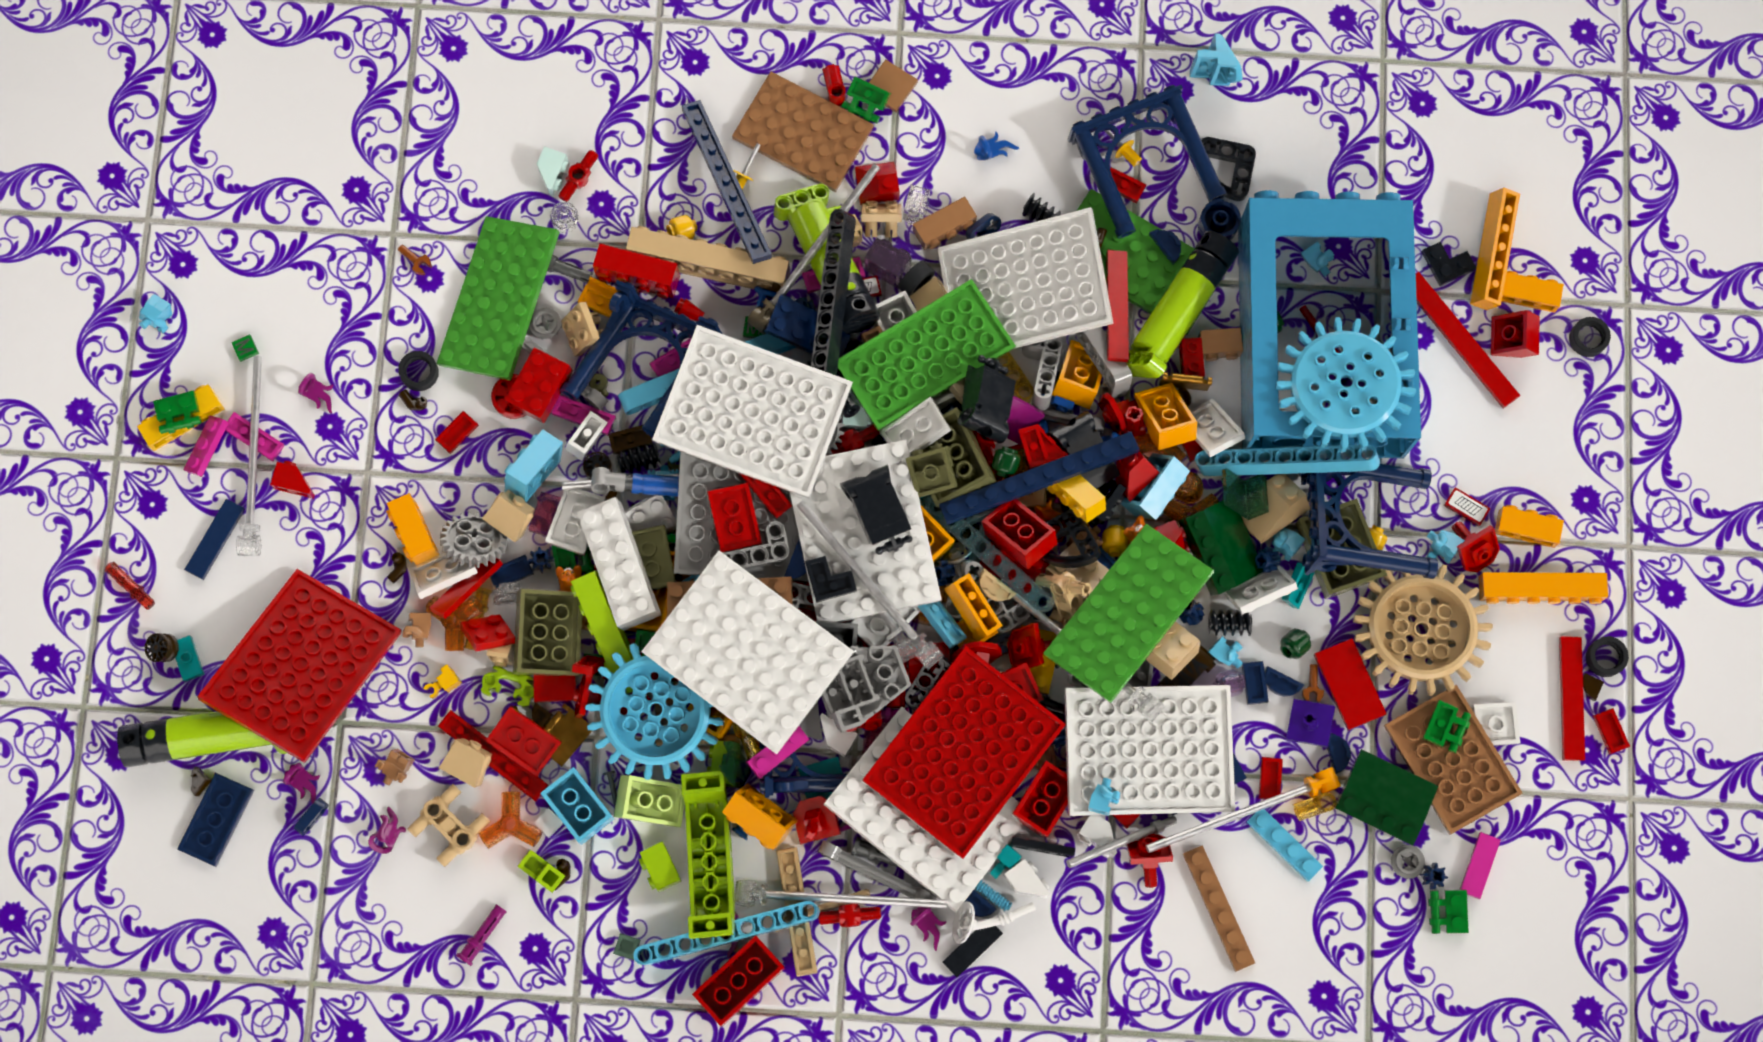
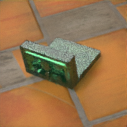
(1245, 496)

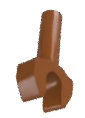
(417, 261)
(1313, 677)

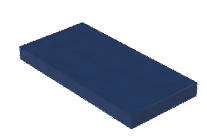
(215, 819)

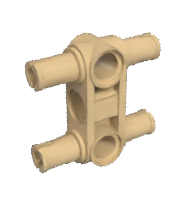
(1066, 594)
(448, 825)

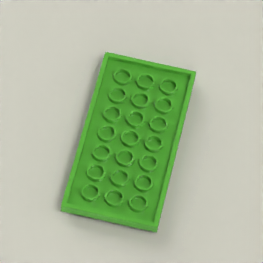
(1148, 267)
(498, 298)
(924, 354)
(1128, 613)

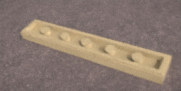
(800, 934)

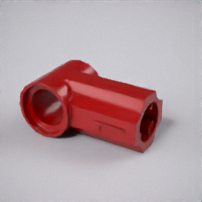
(834, 84)
(1134, 421)

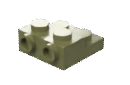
(931, 470)

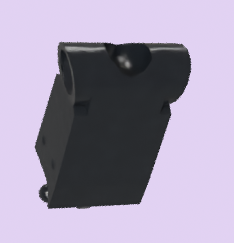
(987, 399)
(1079, 435)
(878, 509)

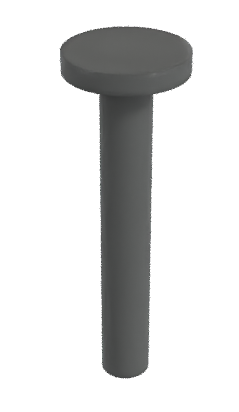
(612, 785)

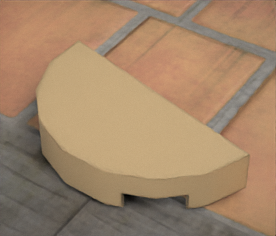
(993, 587)

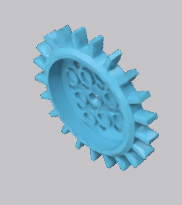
(1338, 417)
(621, 728)

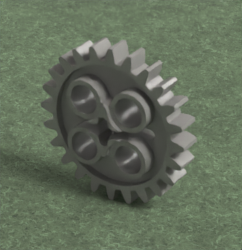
(472, 540)

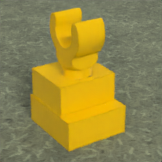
(447, 680)

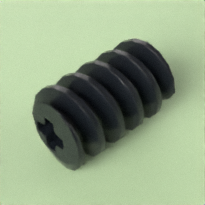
(1037, 210)
(639, 459)
(1229, 622)

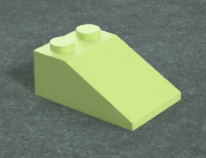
(649, 801)

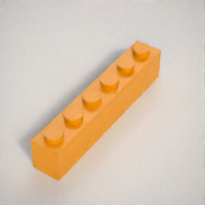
(1495, 249)
(1542, 587)

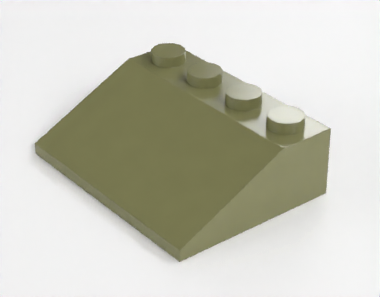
(969, 461)
(1344, 576)
(546, 633)

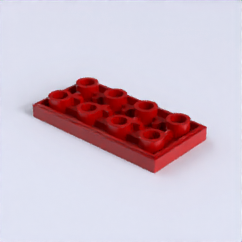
(1350, 684)
(553, 688)

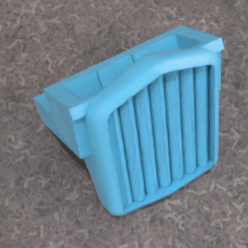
(1217, 63)

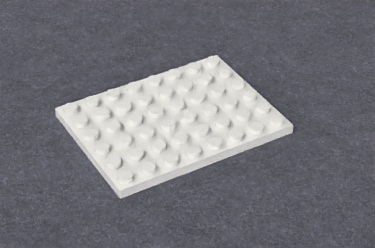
(1036, 276)
(752, 411)
(902, 576)
(748, 652)
(1157, 766)
(907, 842)

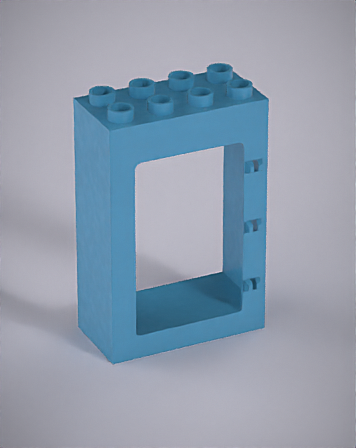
(1308, 216)

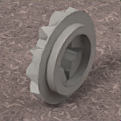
(550, 316)
(1417, 861)

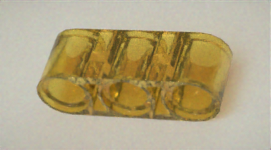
(1022, 383)

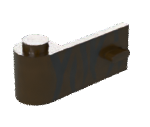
(1187, 676)

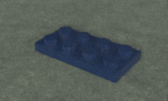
(797, 325)

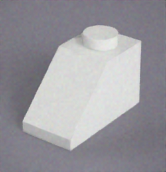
(586, 435)

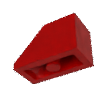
(289, 479)

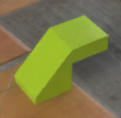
(541, 871)

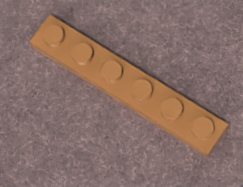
(1218, 908)

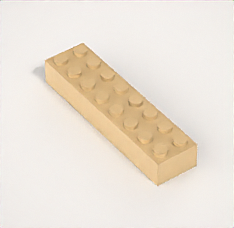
(709, 260)
(1176, 646)

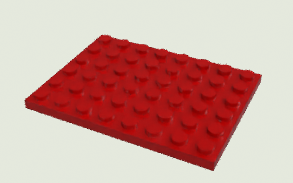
(300, 665)
(964, 752)

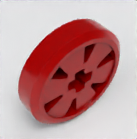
(498, 395)

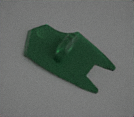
(734, 765)

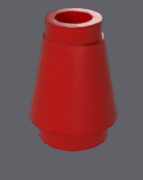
(689, 309)

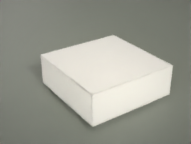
(548, 823)

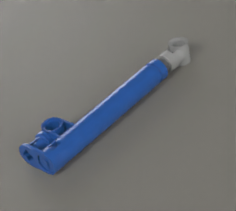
(647, 484)

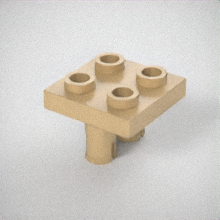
(888, 213)
(580, 328)

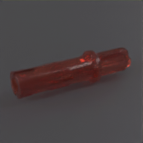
(124, 580)

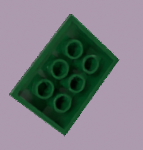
(1222, 543)
(1386, 797)

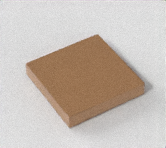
(895, 81)

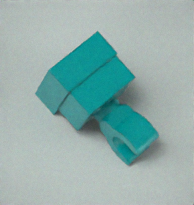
(1007, 858)

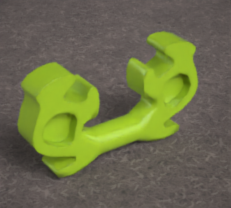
(491, 681)

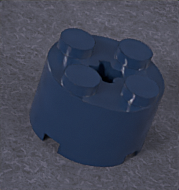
(1222, 212)

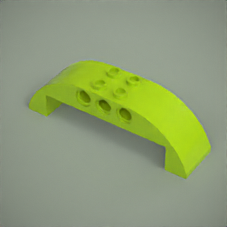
(708, 855)

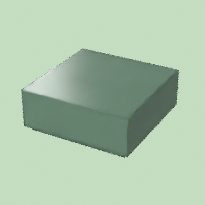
(626, 946)

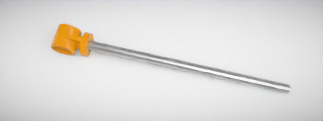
(1324, 781)

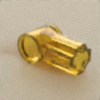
(749, 743)
(1312, 806)

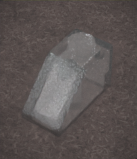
(916, 204)

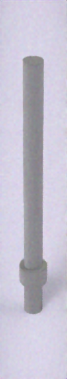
(1155, 827)

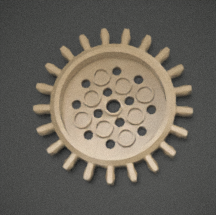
(1451, 607)

